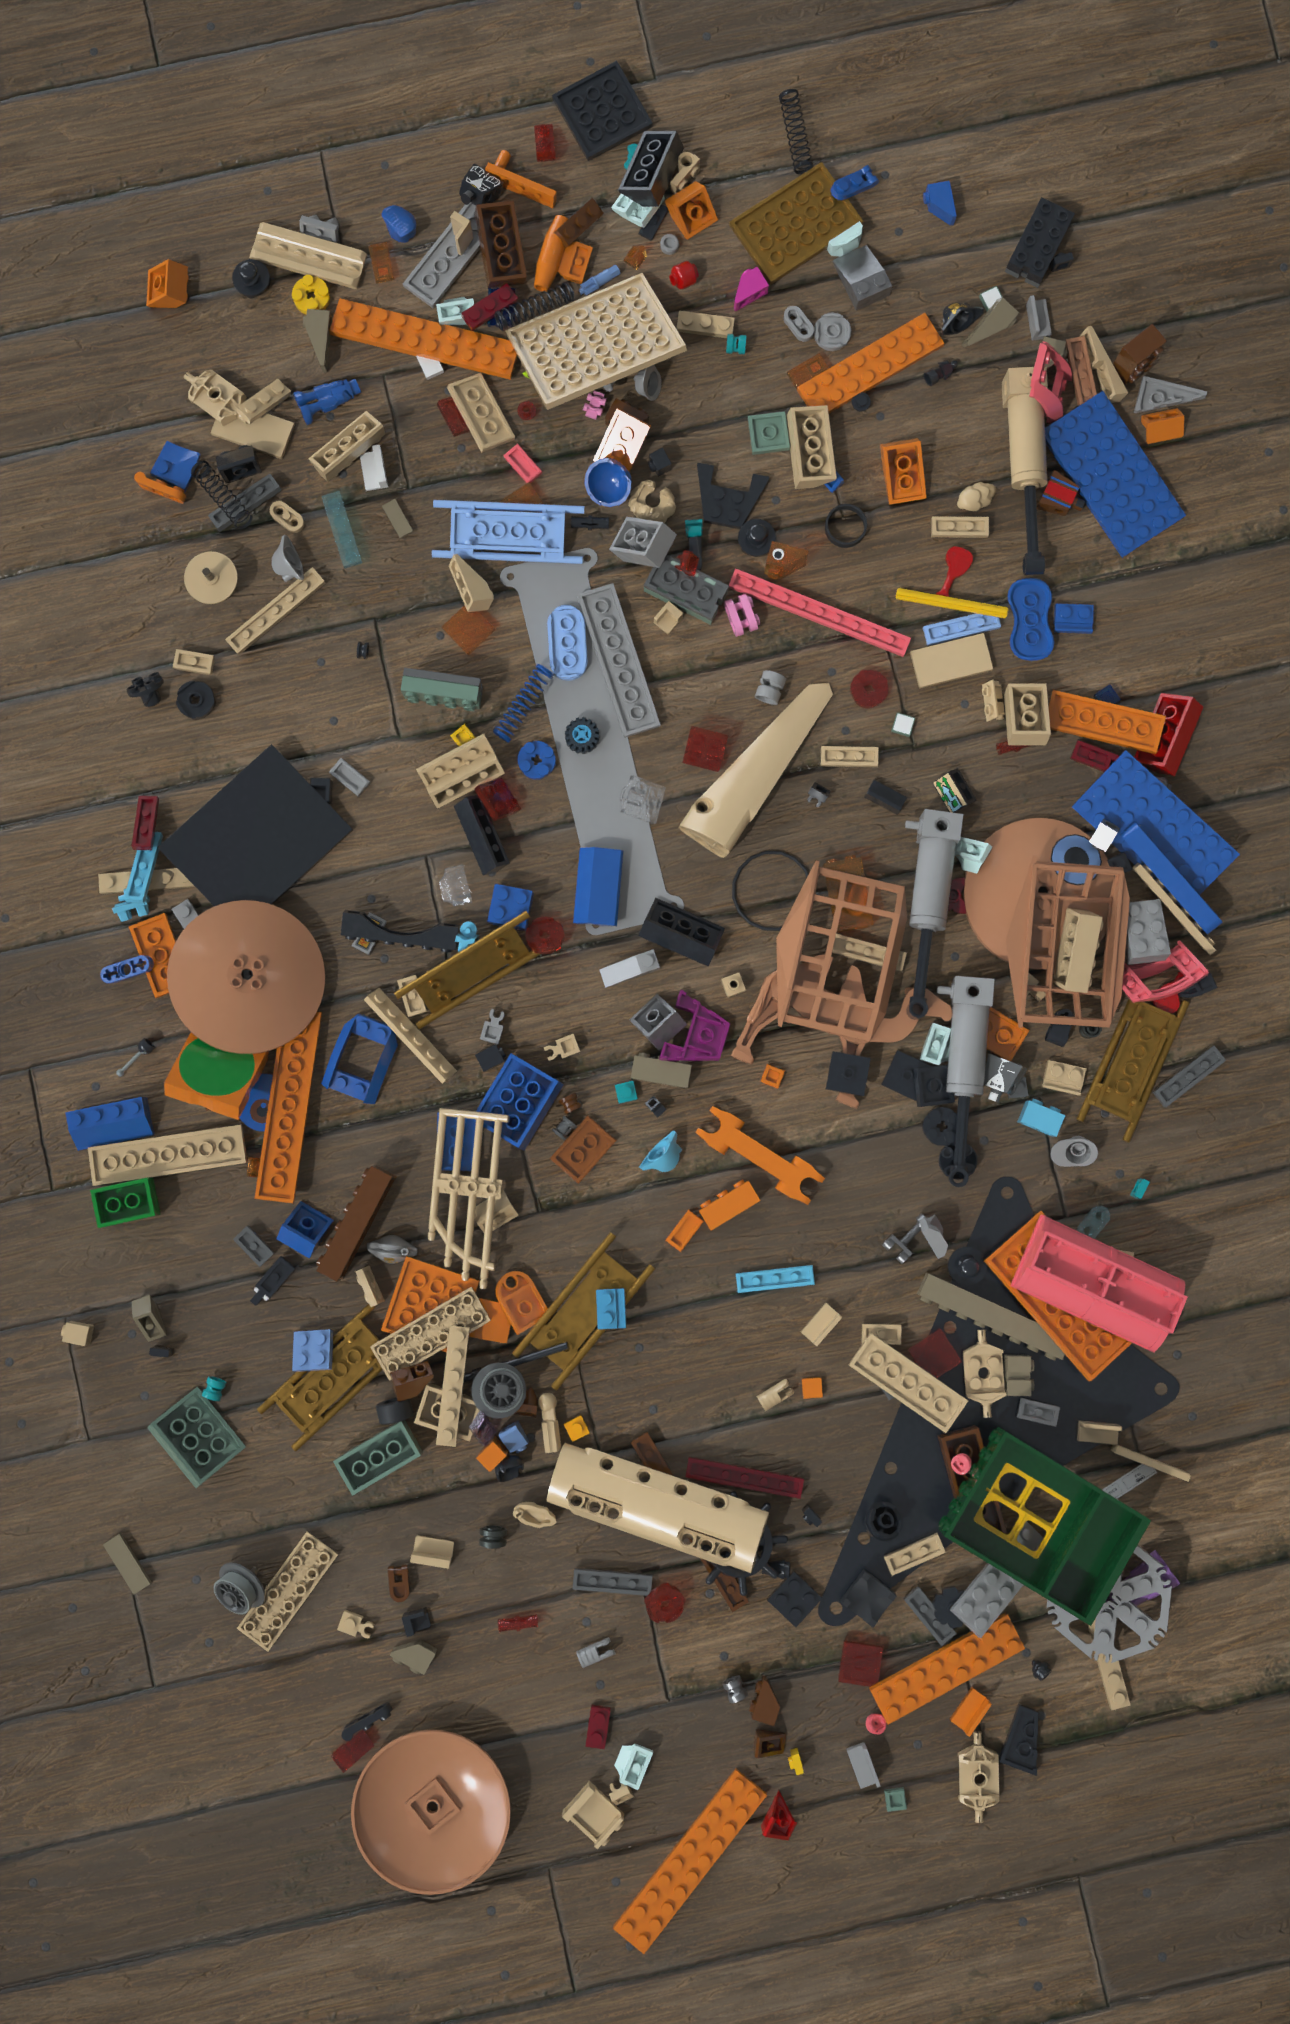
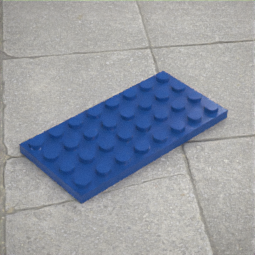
(1112, 474)
(1133, 794)

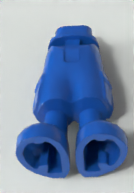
(328, 397)

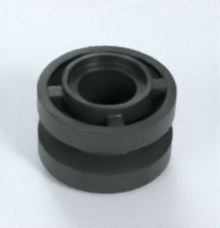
(493, 1537)

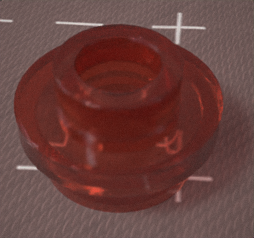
(526, 415)

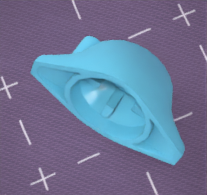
(663, 1155)

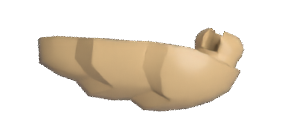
(976, 496)
(534, 1515)

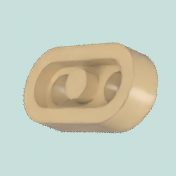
(288, 516)

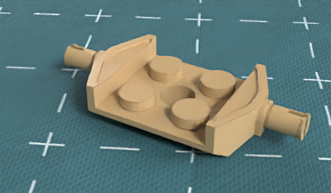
(225, 405)
(986, 1389)
(974, 1761)

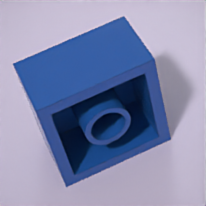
(508, 903)

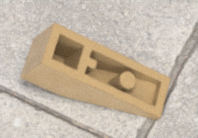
(471, 586)

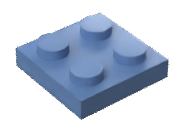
(312, 1350)

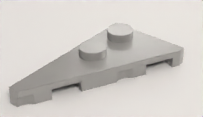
(1160, 394)

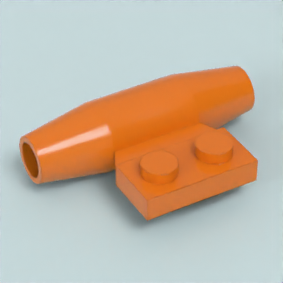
(554, 258)

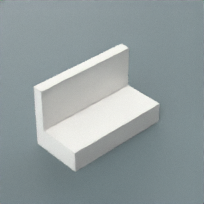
(374, 469)

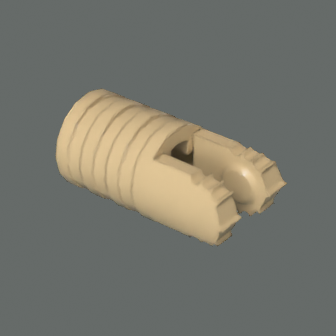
(771, 1397)

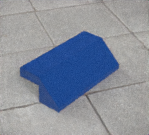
(598, 886)

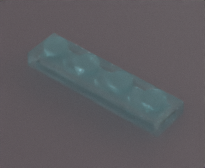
(341, 529)

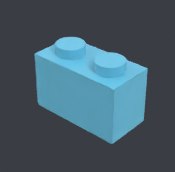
(1041, 1118)

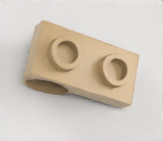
(681, 180)

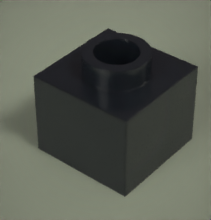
(659, 462)

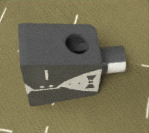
(1002, 1076)

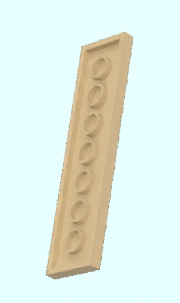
(167, 1155)

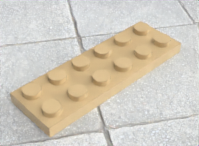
(908, 1382)

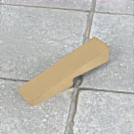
(1100, 361)

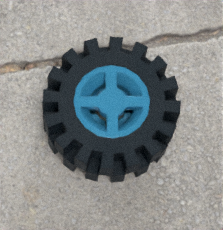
(582, 729)

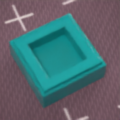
(1139, 1188)

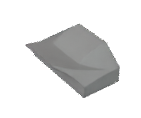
(934, 1234)

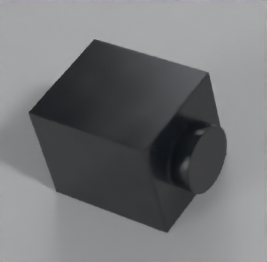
(491, 1057)

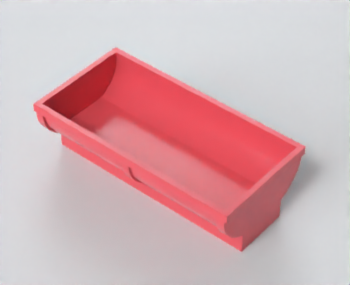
(1100, 1284)

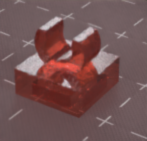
(688, 563)

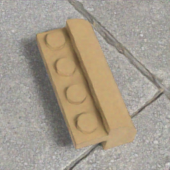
(460, 771)

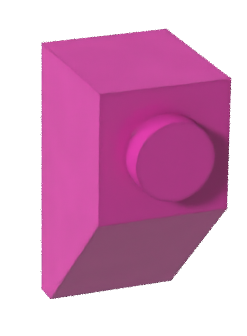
(750, 288)

